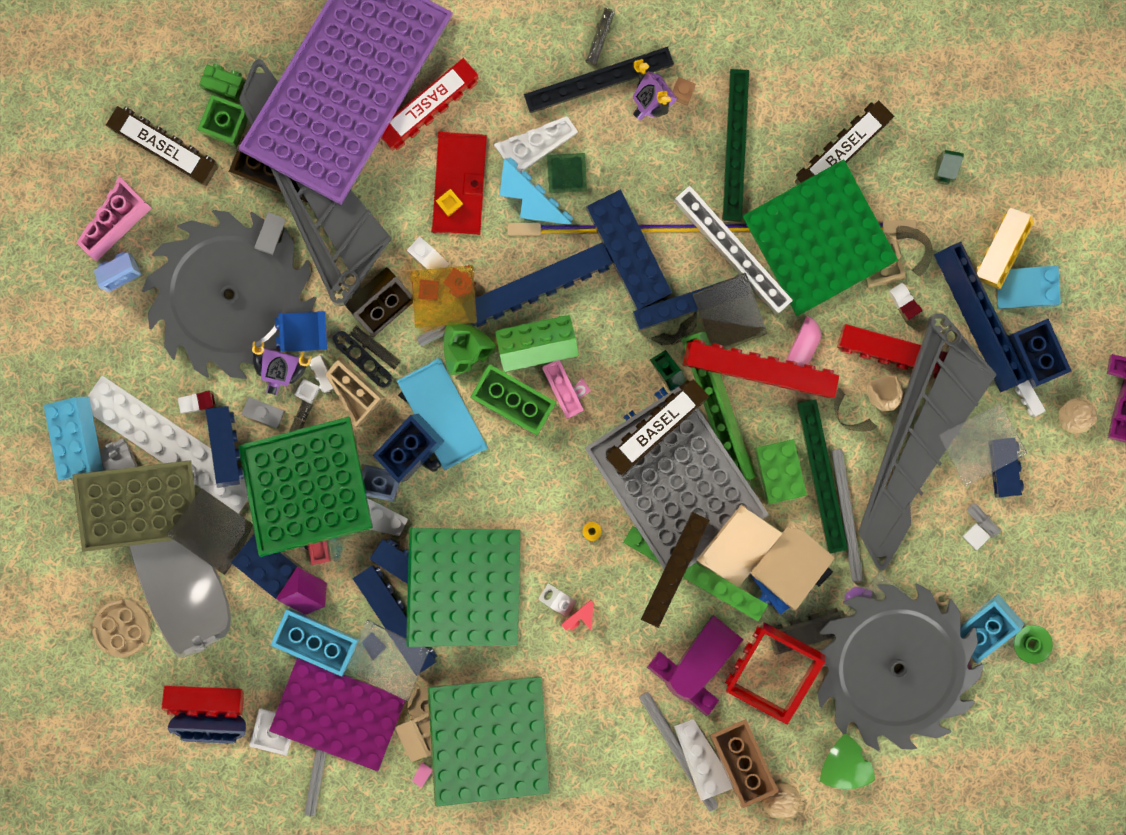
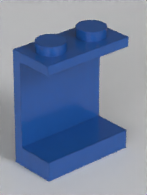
(301, 331)

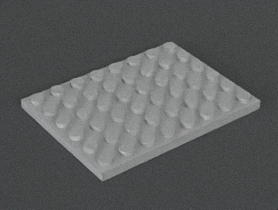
(677, 477)

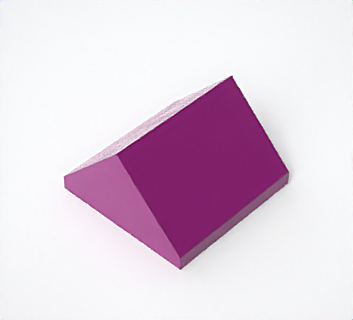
(304, 592)

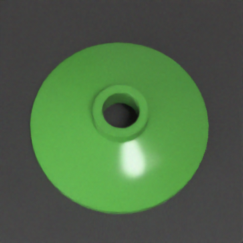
(1041, 649)

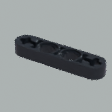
(364, 357)

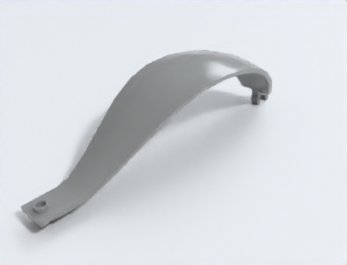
(177, 584)

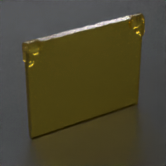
(443, 296)

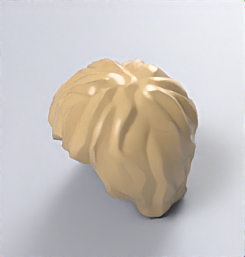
(885, 392)
(1077, 415)
(783, 803)

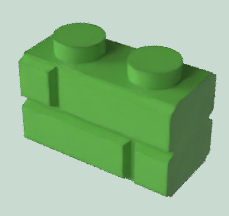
(222, 82)

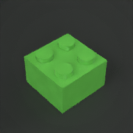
(223, 121)

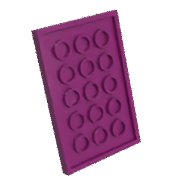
(337, 714)

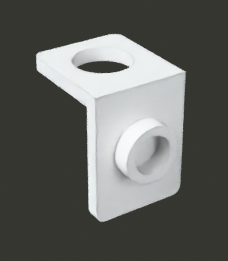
(559, 601)

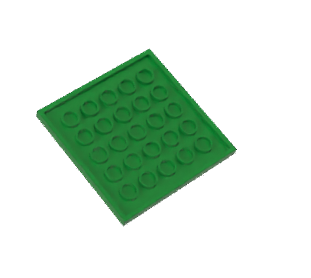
(820, 237)
(305, 486)
(463, 587)
(488, 741)

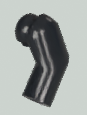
(432, 465)

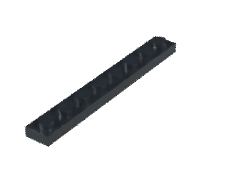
(596, 80)

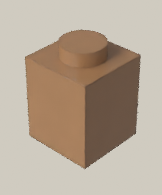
(683, 90)

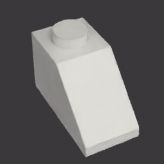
(426, 255)

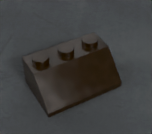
(380, 302)

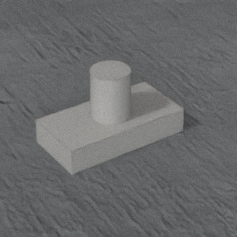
(263, 412)

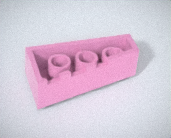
(113, 220)

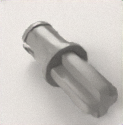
(983, 520)

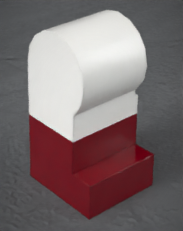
(904, 302)
(197, 402)

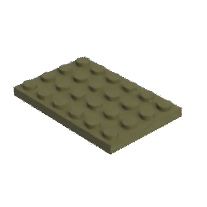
(132, 504)

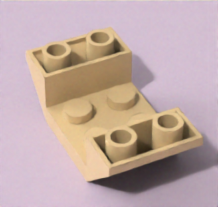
(416, 736)

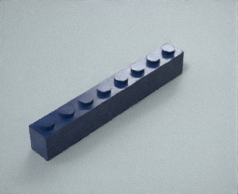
(541, 283)
(980, 316)

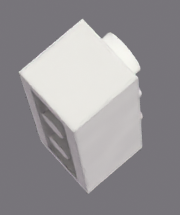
(320, 367)
(1029, 399)

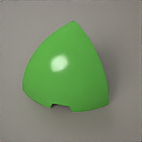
(465, 347)
(846, 766)

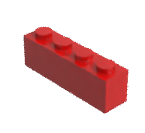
(202, 701)

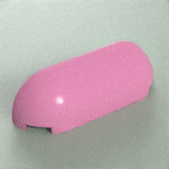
(805, 342)

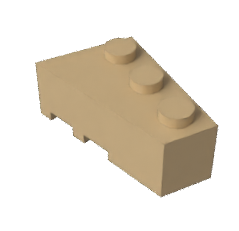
(354, 391)

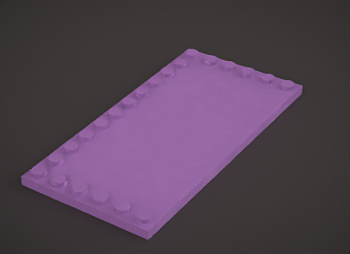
(343, 90)

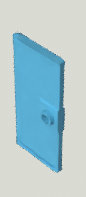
(439, 403)

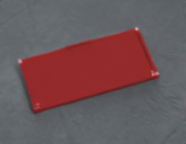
(461, 169)

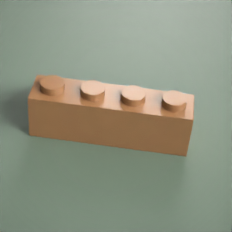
(743, 763)

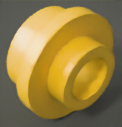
(587, 526)

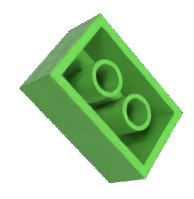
(780, 471)

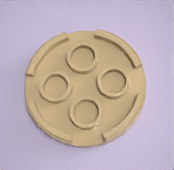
(121, 628)

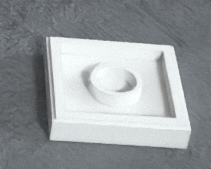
(267, 740)

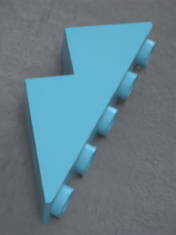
(534, 201)

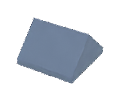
(379, 483)

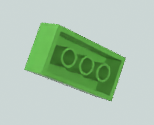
(536, 343)
(513, 400)

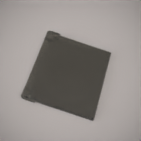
(730, 312)
(212, 531)

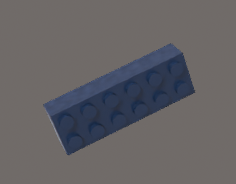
(628, 250)

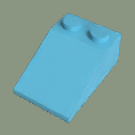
(1030, 288)
(994, 626)

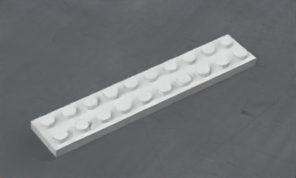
(161, 438)

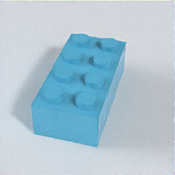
(73, 437)
(315, 642)

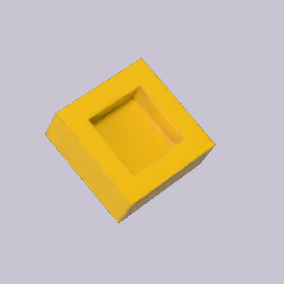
(449, 202)

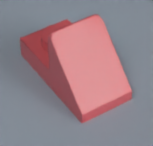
(584, 613)

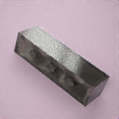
(807, 630)

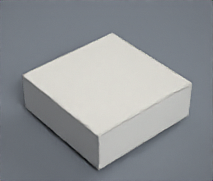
(307, 391)
(976, 536)

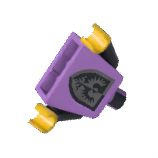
(652, 93)
(278, 367)

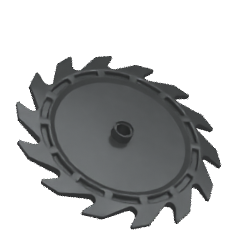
(195, 287)
(930, 672)

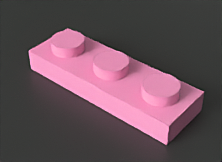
(563, 388)

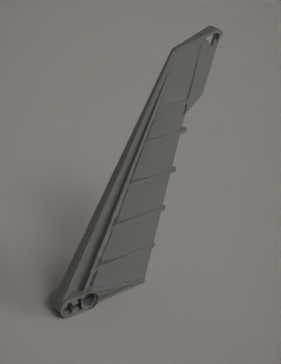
(349, 226)
(951, 400)

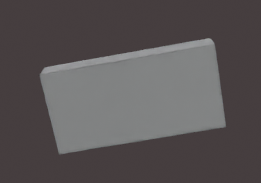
(270, 233)

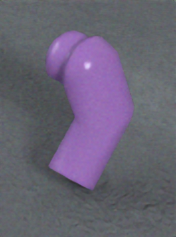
(855, 591)

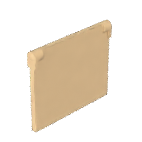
(739, 546)
(792, 565)

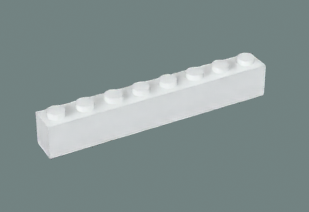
(732, 250)

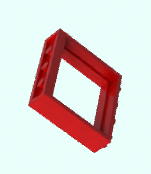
(761, 703)

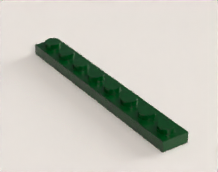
(735, 145)
(822, 476)

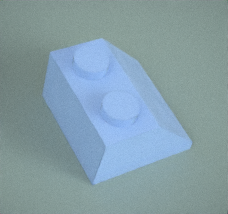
(117, 272)

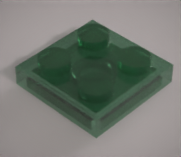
(566, 173)

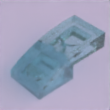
(336, 549)

